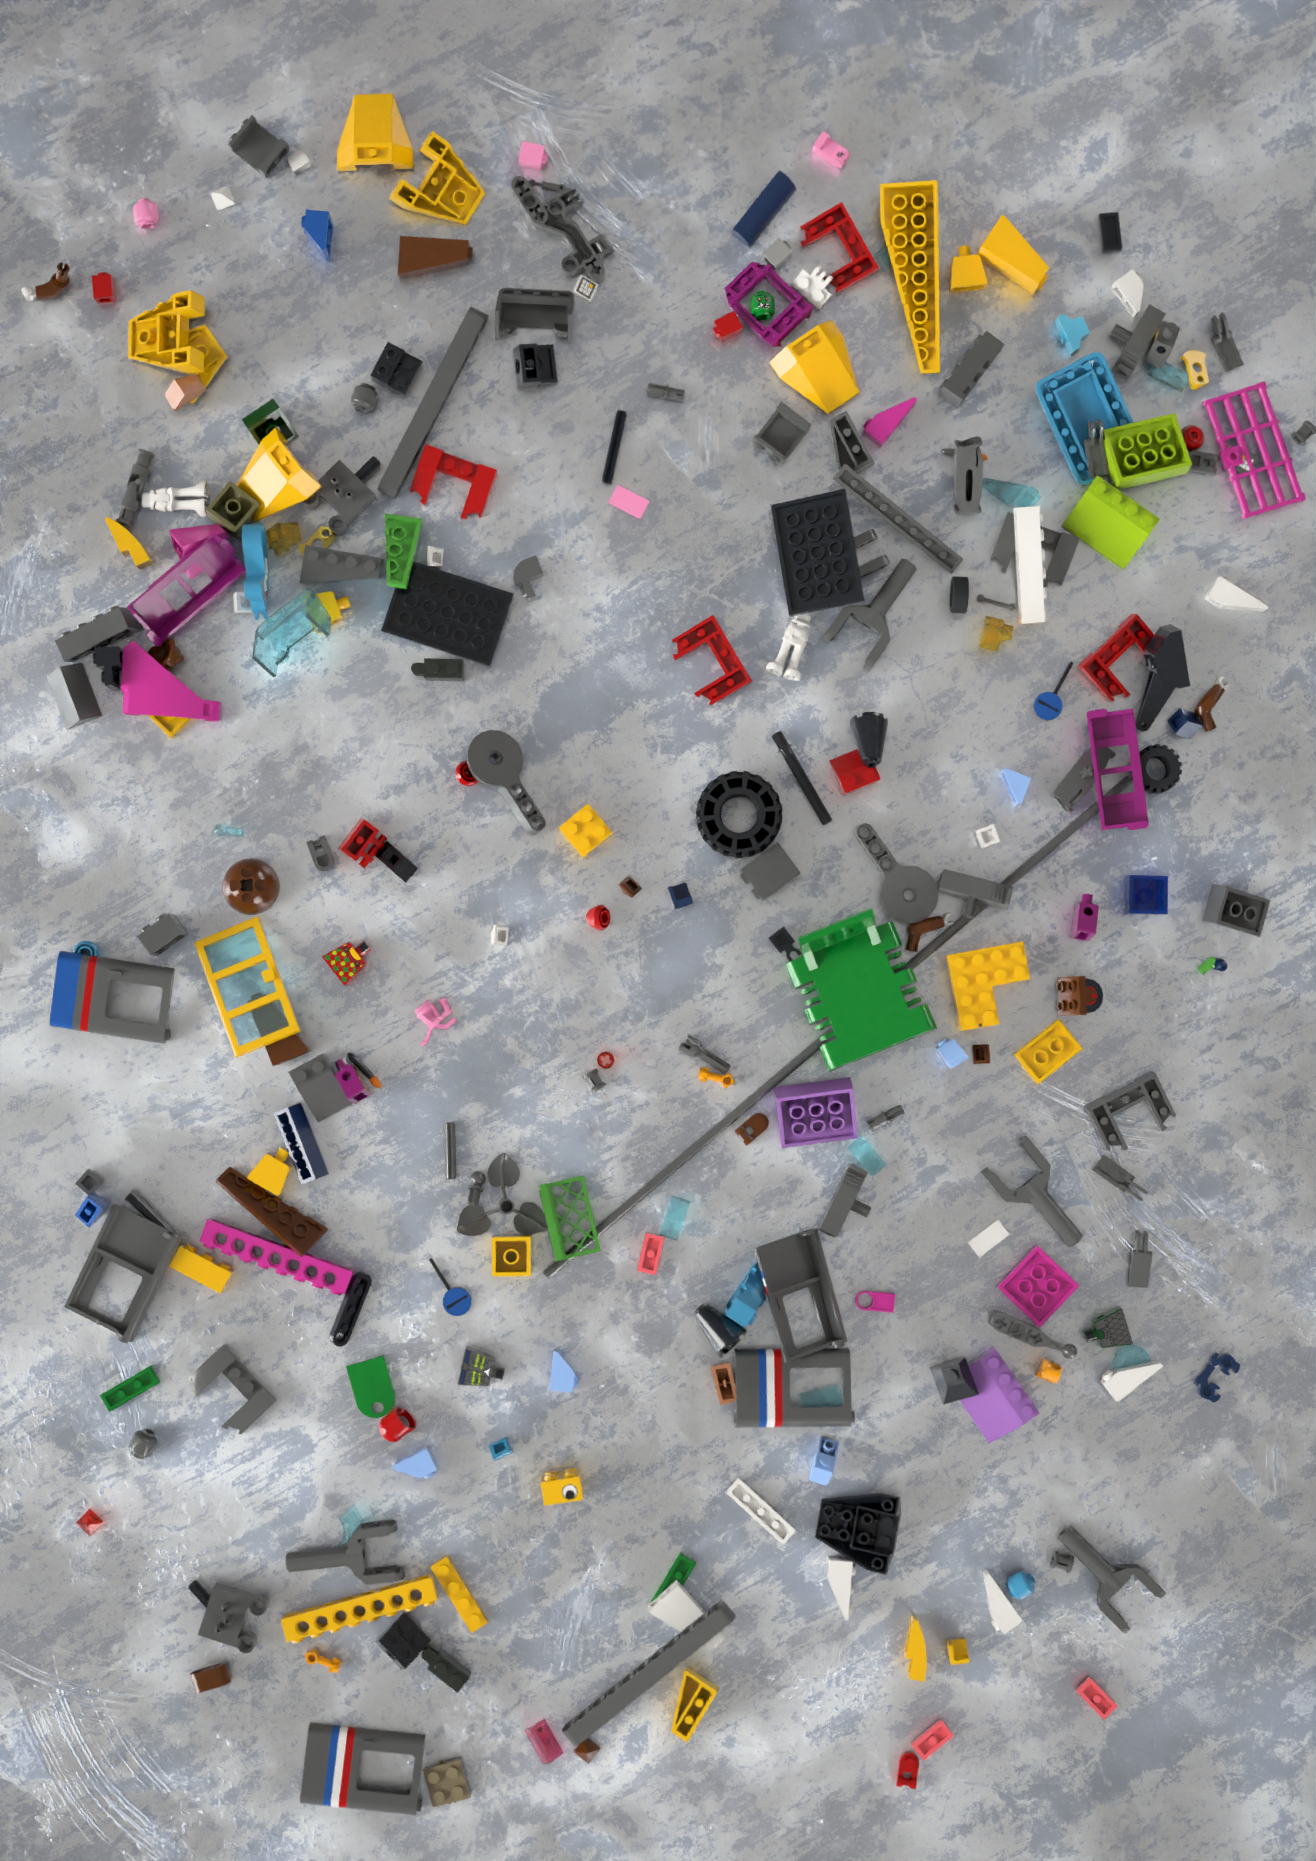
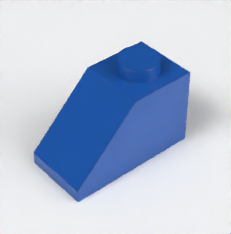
(92, 1209)

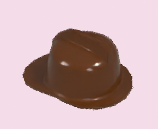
(167, 654)

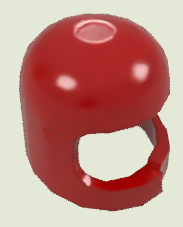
(391, 1426)

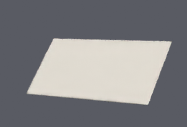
(988, 1238)

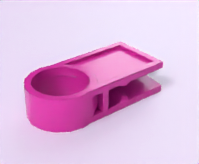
(880, 1301)

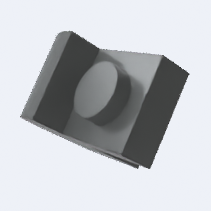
(524, 573)

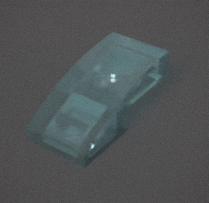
(674, 1218)

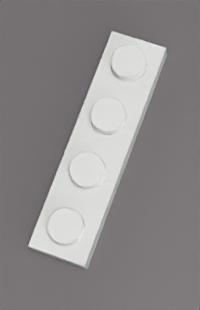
(760, 1511)

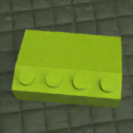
(1146, 451)
(1110, 522)

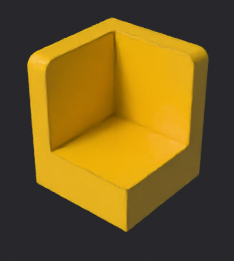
(957, 1651)

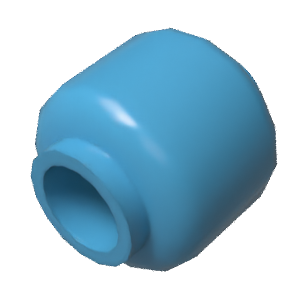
(1020, 1584)

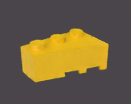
(693, 1701)

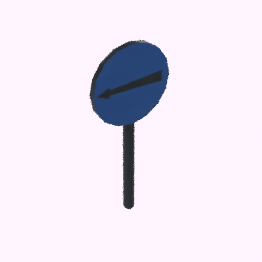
(1048, 704)
(456, 1300)

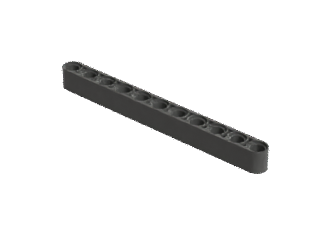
(433, 402)
(649, 1673)

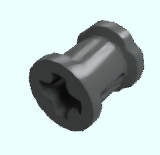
(1303, 433)
(594, 1080)
(1062, 1561)

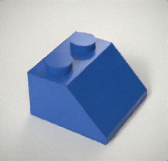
(319, 231)

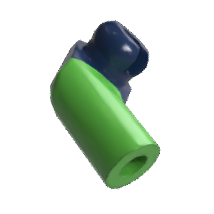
(1212, 963)

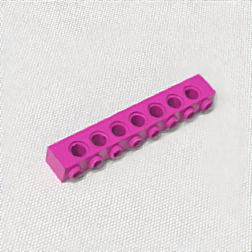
(210, 1240)

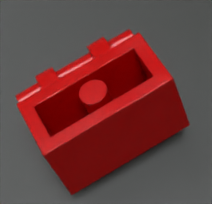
(358, 840)

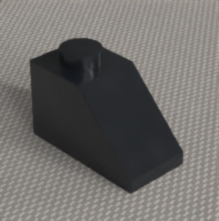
(396, 861)

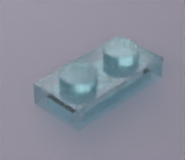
(1170, 376)
(866, 1156)
(822, 1397)

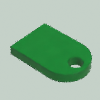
(370, 1385)

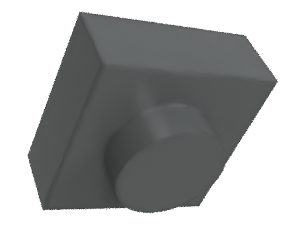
(89, 1182)

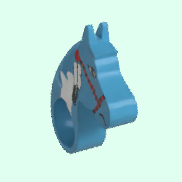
(256, 565)

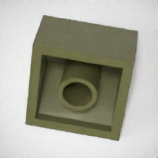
(232, 509)

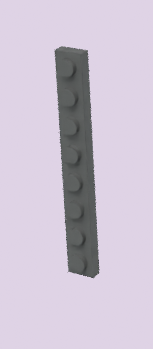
(898, 518)

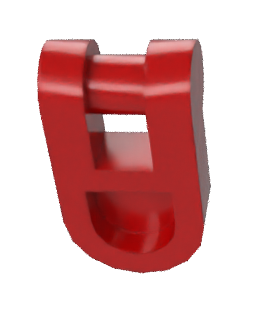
(907, 1763)

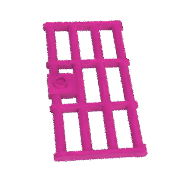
(1233, 456)

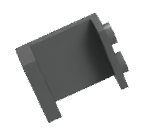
(258, 147)

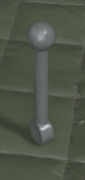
(980, 598)

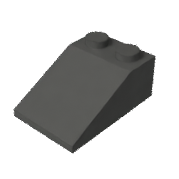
(1236, 910)
(319, 1087)

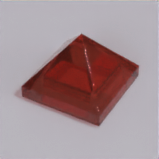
(89, 1522)

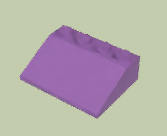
(816, 1112)
(1001, 1399)

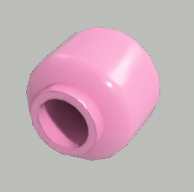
(146, 213)

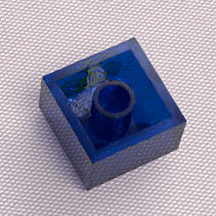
(1146, 895)

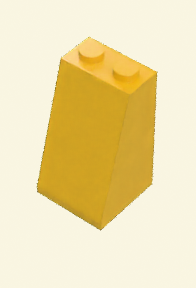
(1013, 257)

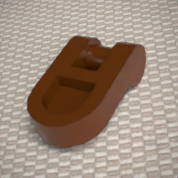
(758, 1123)

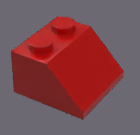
(852, 773)

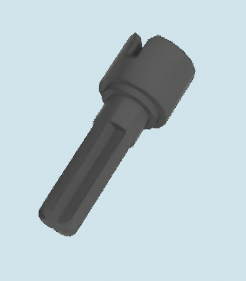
(695, 1048)

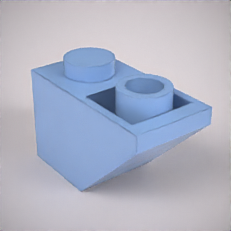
(823, 1461)

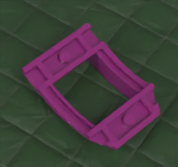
(786, 321)

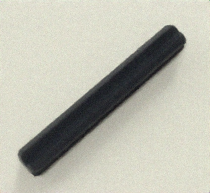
(614, 447)

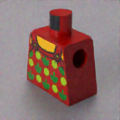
(347, 961)

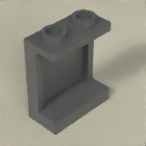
(781, 433)
(769, 872)

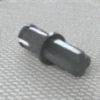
(665, 392)
(885, 1117)

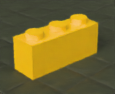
(202, 1268)

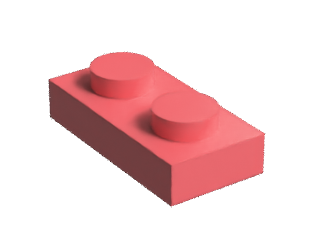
(650, 1253)
(1096, 1698)
(932, 1739)

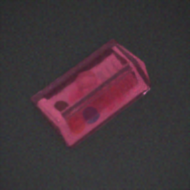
(543, 1742)

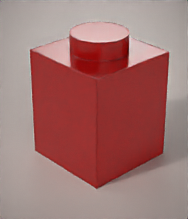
(104, 288)
(727, 327)

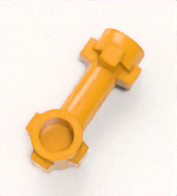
(726, 1080)
(312, 1656)

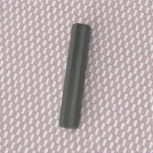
(450, 1150)

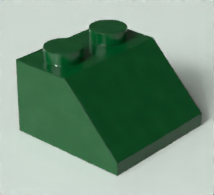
(265, 419)

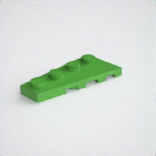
(401, 544)

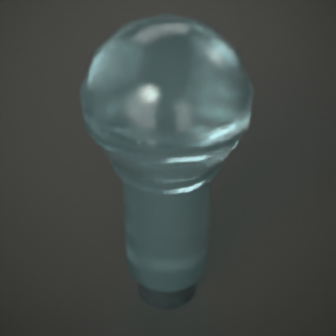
(221, 830)

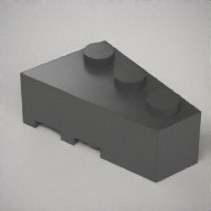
(849, 445)

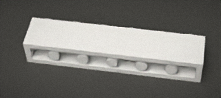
(1029, 564)

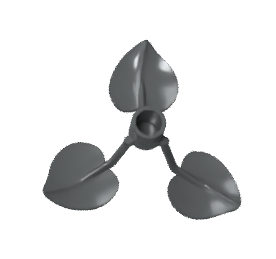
(529, 1218)

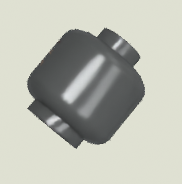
(364, 398)
(143, 1443)

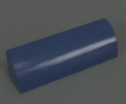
(764, 209)
(300, 1143)

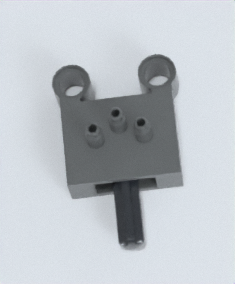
(345, 493)

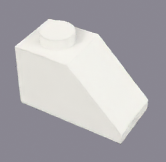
(1130, 291)

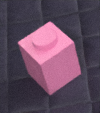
(532, 156)

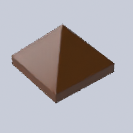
(630, 886)
(981, 1054)
(587, 1750)

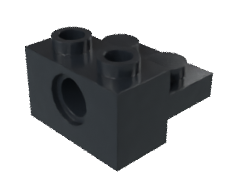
(388, 364)
(534, 365)
(110, 662)
(403, 1641)

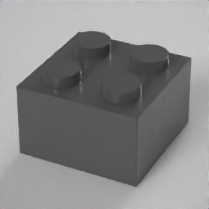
(162, 934)

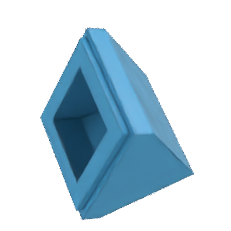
(500, 1449)

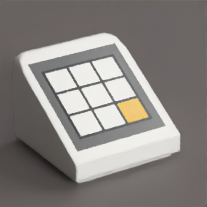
(585, 288)

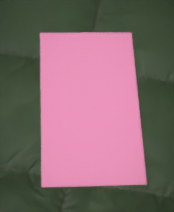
(628, 501)

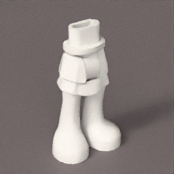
(166, 498)
(795, 636)

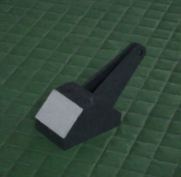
(1168, 670)

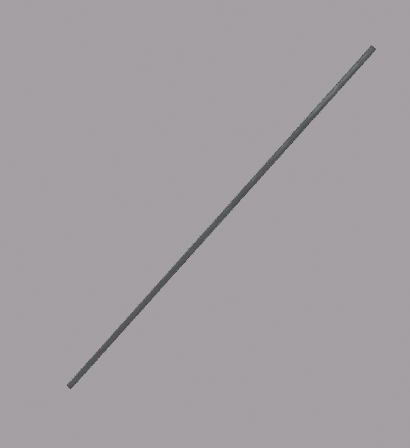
(814, 1047)

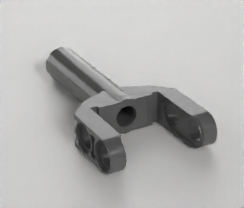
(873, 614)
(1035, 1192)
(350, 1555)
(1109, 1577)

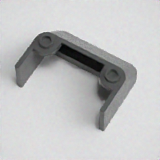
(535, 309)

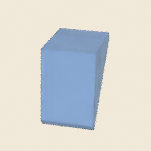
(1016, 784)

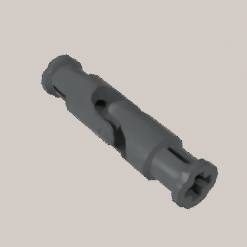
(133, 493)

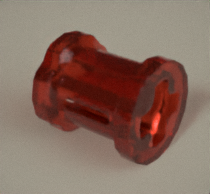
(603, 1054)

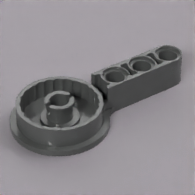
(504, 774)
(898, 880)

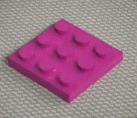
(1038, 1286)

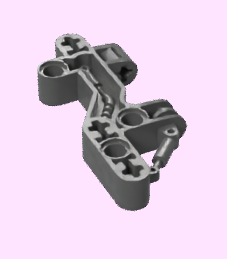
(584, 252)

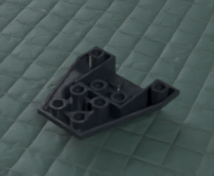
(861, 1528)

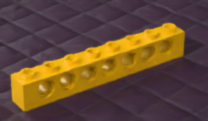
(296, 1634)

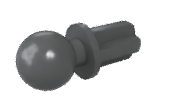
(477, 1179)

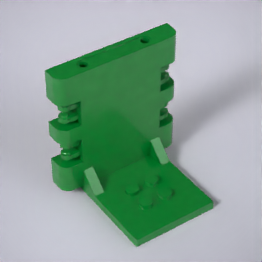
(858, 989)

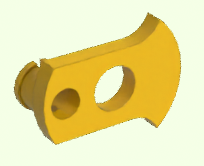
(1200, 378)

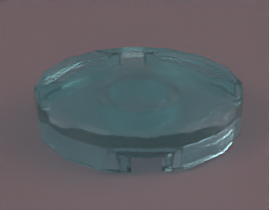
(1129, 1356)

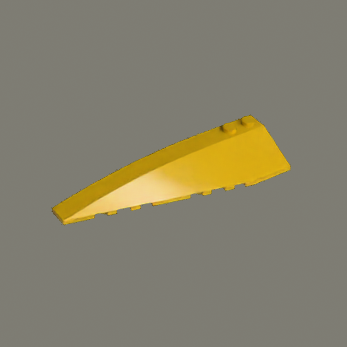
(913, 241)

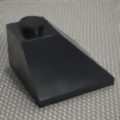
(954, 1381)

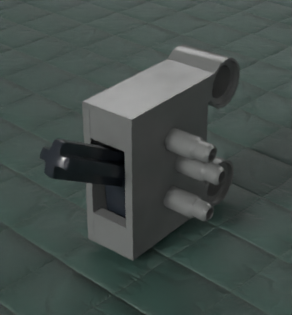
(227, 1613)

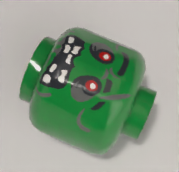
(762, 305)

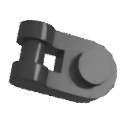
(1197, 459)
(322, 860)

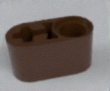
(210, 1677)

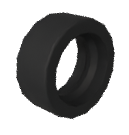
(959, 594)

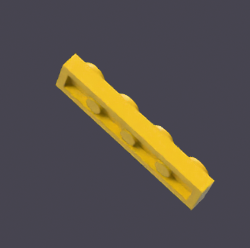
(459, 1594)

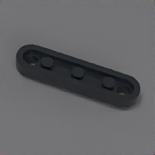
(350, 1309)

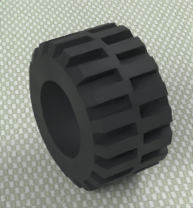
(1171, 765)

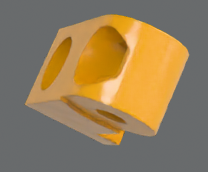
(1049, 1371)

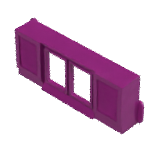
(159, 617)
(1111, 730)

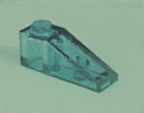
(1011, 493)

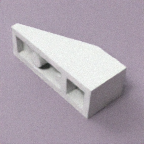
(1126, 1379)
(1000, 1608)

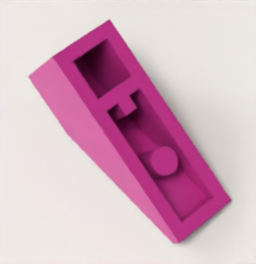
(885, 423)

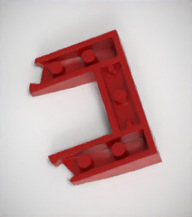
(862, 262)
(436, 460)
(1096, 664)
(735, 675)

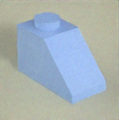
(951, 1052)
(562, 1374)
(418, 1464)

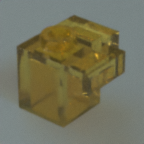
(283, 536)
(994, 633)

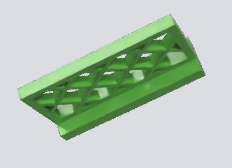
(552, 1219)

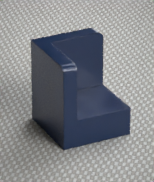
(1184, 723)
(680, 896)

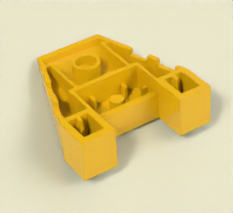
(446, 189)
(163, 334)

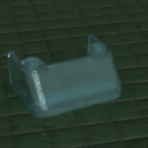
(288, 627)

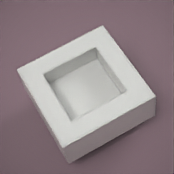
(241, 604)
(987, 836)

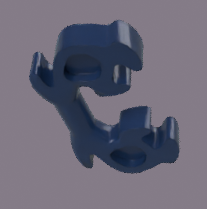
(1207, 1390)

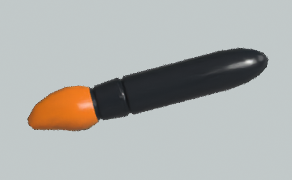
(364, 1070)

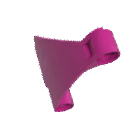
(157, 692)

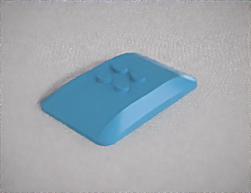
(1072, 399)

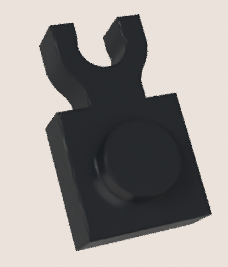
(783, 942)

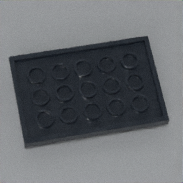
(817, 552)
(449, 614)

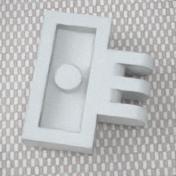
(813, 286)

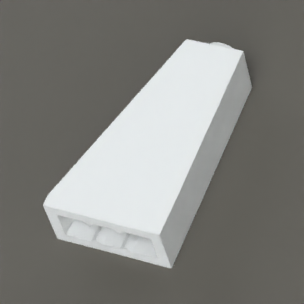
(679, 1610)

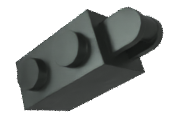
(440, 669)
(446, 1668)

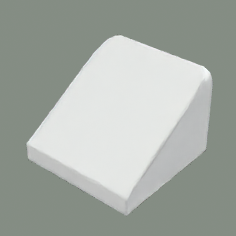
(298, 162)

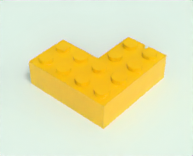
(973, 978)

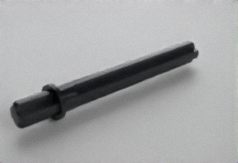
(801, 777)

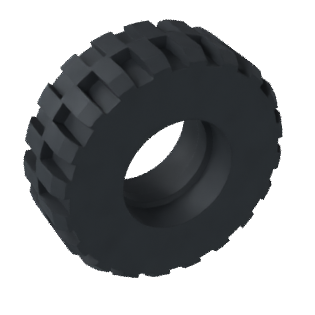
(739, 785)

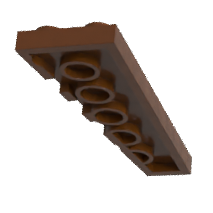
(284, 1221)

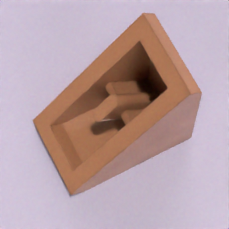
(184, 390)
(724, 1383)

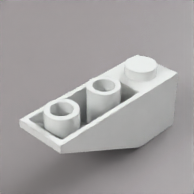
(1228, 596)
(839, 1576)

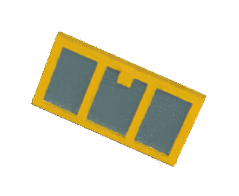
(247, 987)

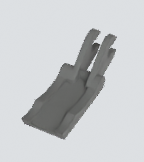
(1225, 344)
(1095, 450)
(1117, 1176)
(1140, 1263)

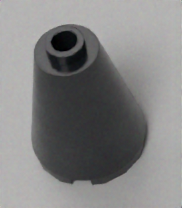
(869, 736)
(719, 1329)

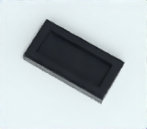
(1110, 232)

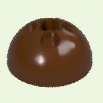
(258, 893)

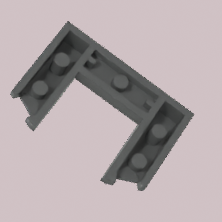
(1061, 544)
(1144, 1088)
(257, 1395)

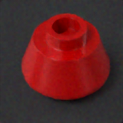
(1191, 442)
(464, 775)
(598, 917)

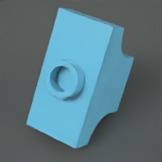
(1071, 332)

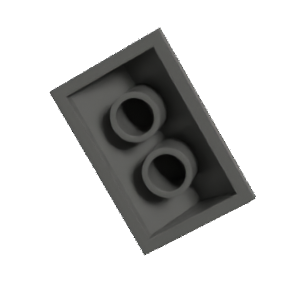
(74, 695)

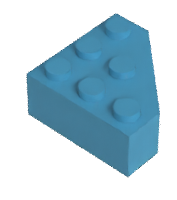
(747, 1297)

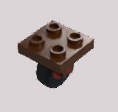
(1078, 995)

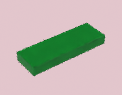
(130, 1388)
(679, 1571)

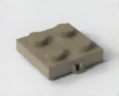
(446, 1782)

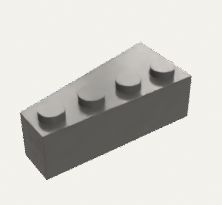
(971, 369)
(331, 565)
(97, 633)

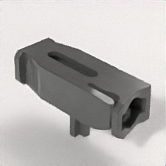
(1136, 341)
(967, 475)
(1080, 778)
(974, 890)
(844, 1200)

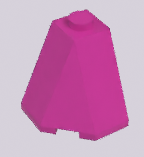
(190, 538)

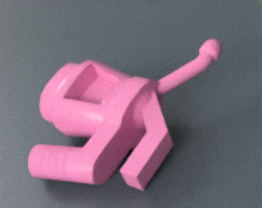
(429, 1014)

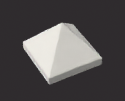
(222, 198)
(434, 557)
(499, 935)

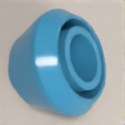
(86, 947)

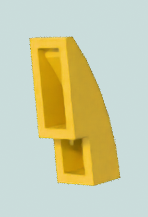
(129, 544)
(916, 1651)

